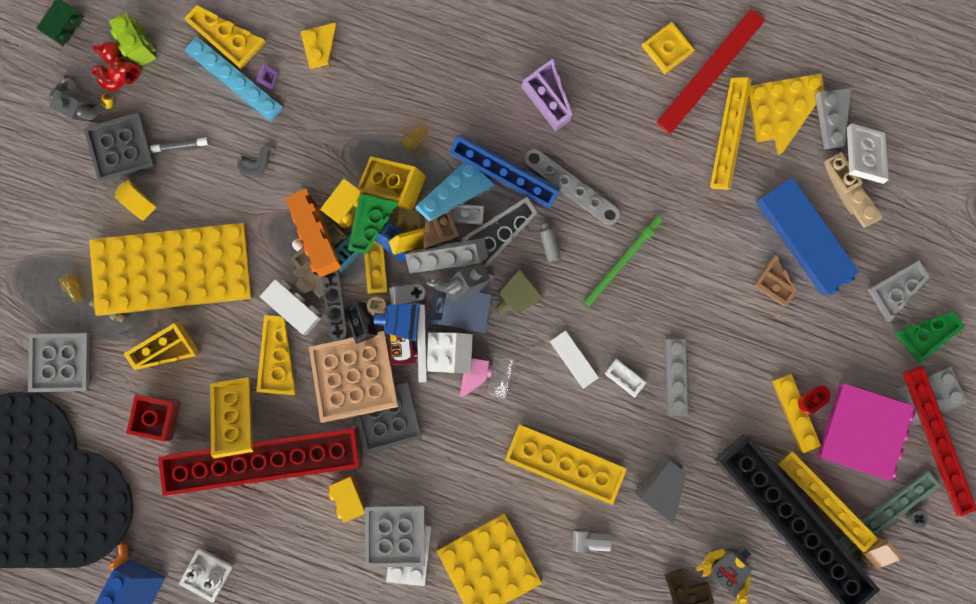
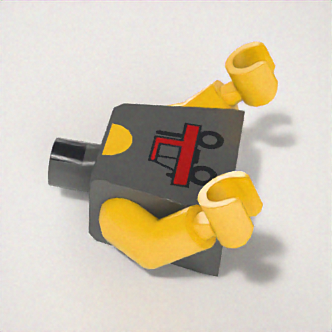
(729, 571)

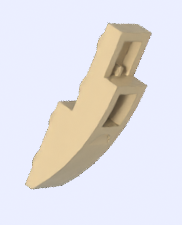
(851, 191)

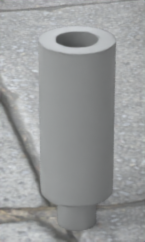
(549, 243)

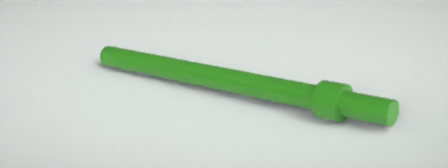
(647, 233)

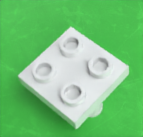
(206, 575)

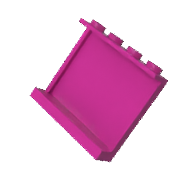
(866, 432)

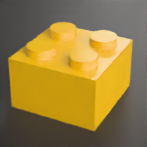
(342, 204)

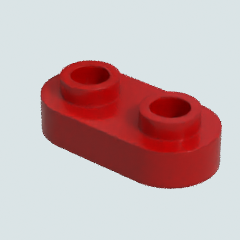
(814, 399)

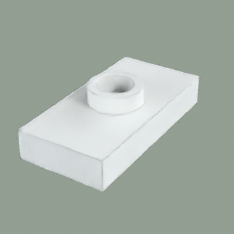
(625, 378)

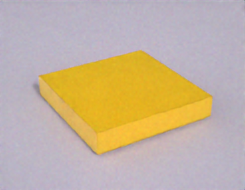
(668, 47)

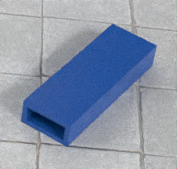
(808, 237)

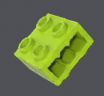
(132, 39)

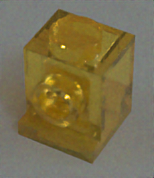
(410, 219)

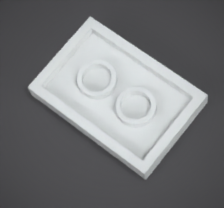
(867, 153)
(411, 575)

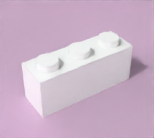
(291, 306)

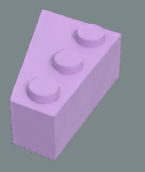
(548, 96)

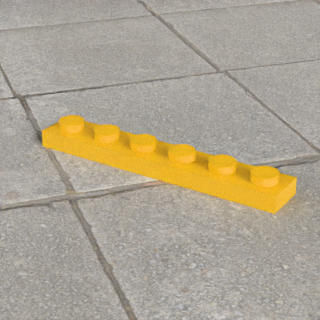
(730, 133)
(827, 502)

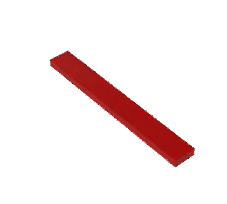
(710, 71)
(939, 441)

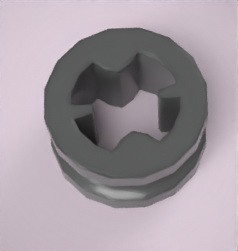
(924, 518)

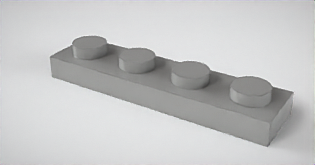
(676, 377)

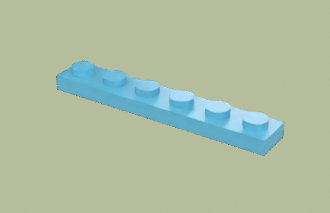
(233, 79)

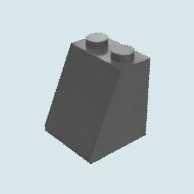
(663, 488)

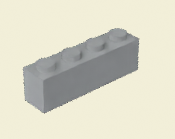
(446, 256)

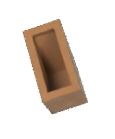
(880, 554)

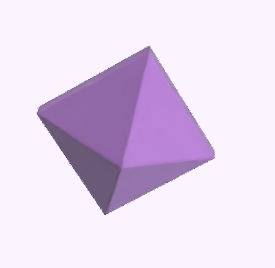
(267, 76)

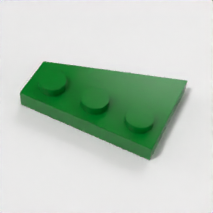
(369, 219)
(929, 335)

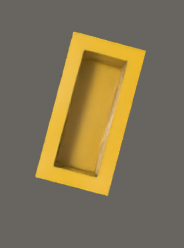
(347, 499)

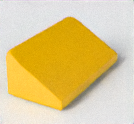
(407, 241)

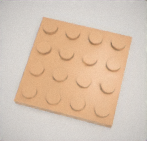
(352, 377)

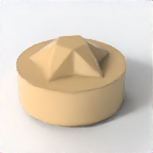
(377, 305)

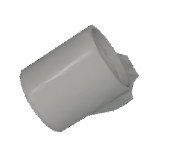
(586, 540)

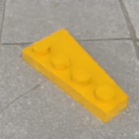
(229, 39)
(275, 362)

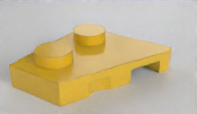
(318, 44)

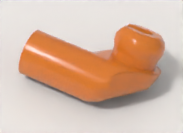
(122, 558)

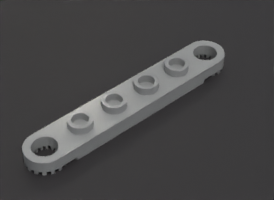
(572, 187)

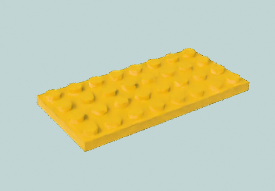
(170, 269)

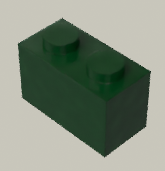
(60, 22)

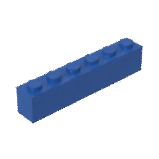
(505, 170)

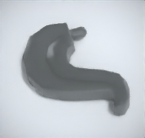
(258, 167)

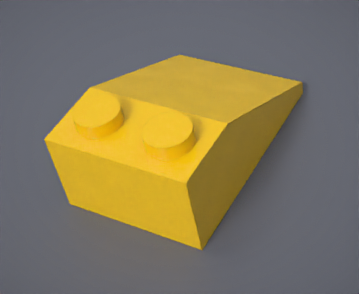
(392, 181)

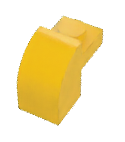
(134, 200)

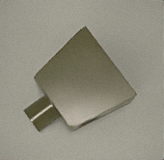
(518, 295)

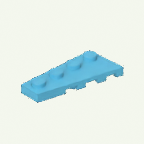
(454, 191)

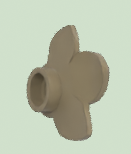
(309, 281)

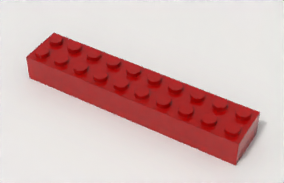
(269, 461)

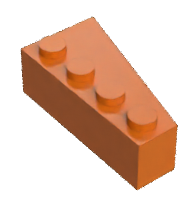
(313, 233)

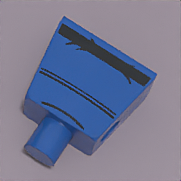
(400, 320)

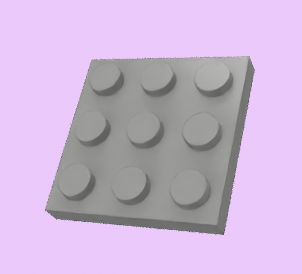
(59, 362)
(395, 536)

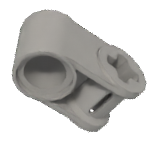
(404, 294)

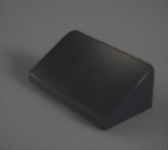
(360, 322)

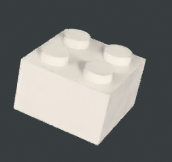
(449, 352)

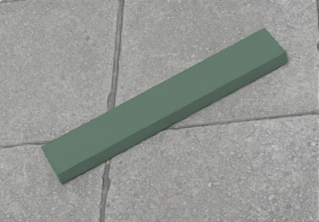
(895, 506)

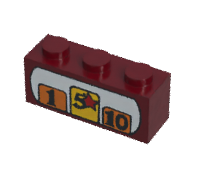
(401, 350)

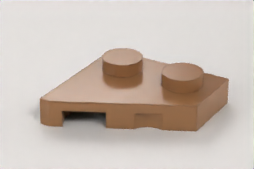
(439, 231)
(776, 283)

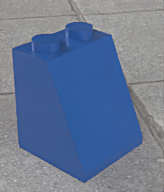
(131, 585)

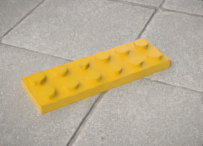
(565, 464)

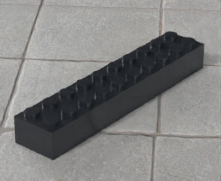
(796, 523)

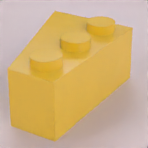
(164, 347)

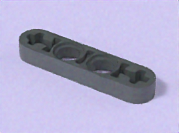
(337, 303)

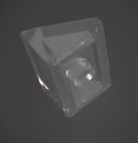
(500, 377)

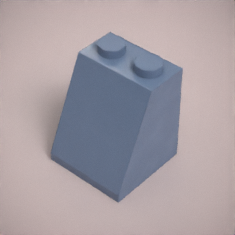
(464, 314)

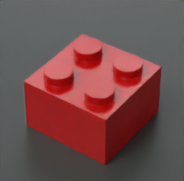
(153, 417)

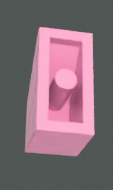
(479, 372)

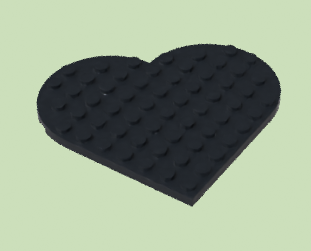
(55, 500)

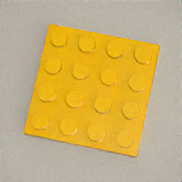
(489, 564)

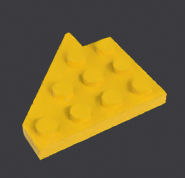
(782, 107)

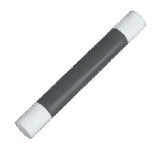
(179, 145)

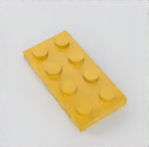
(231, 417)

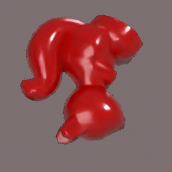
(118, 71)

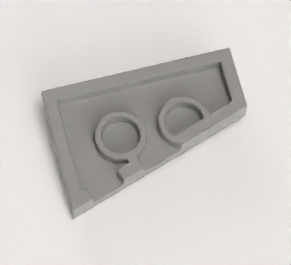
(833, 116)
(895, 290)

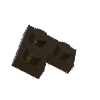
(683, 594)

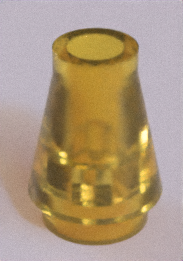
(413, 139)
(71, 287)

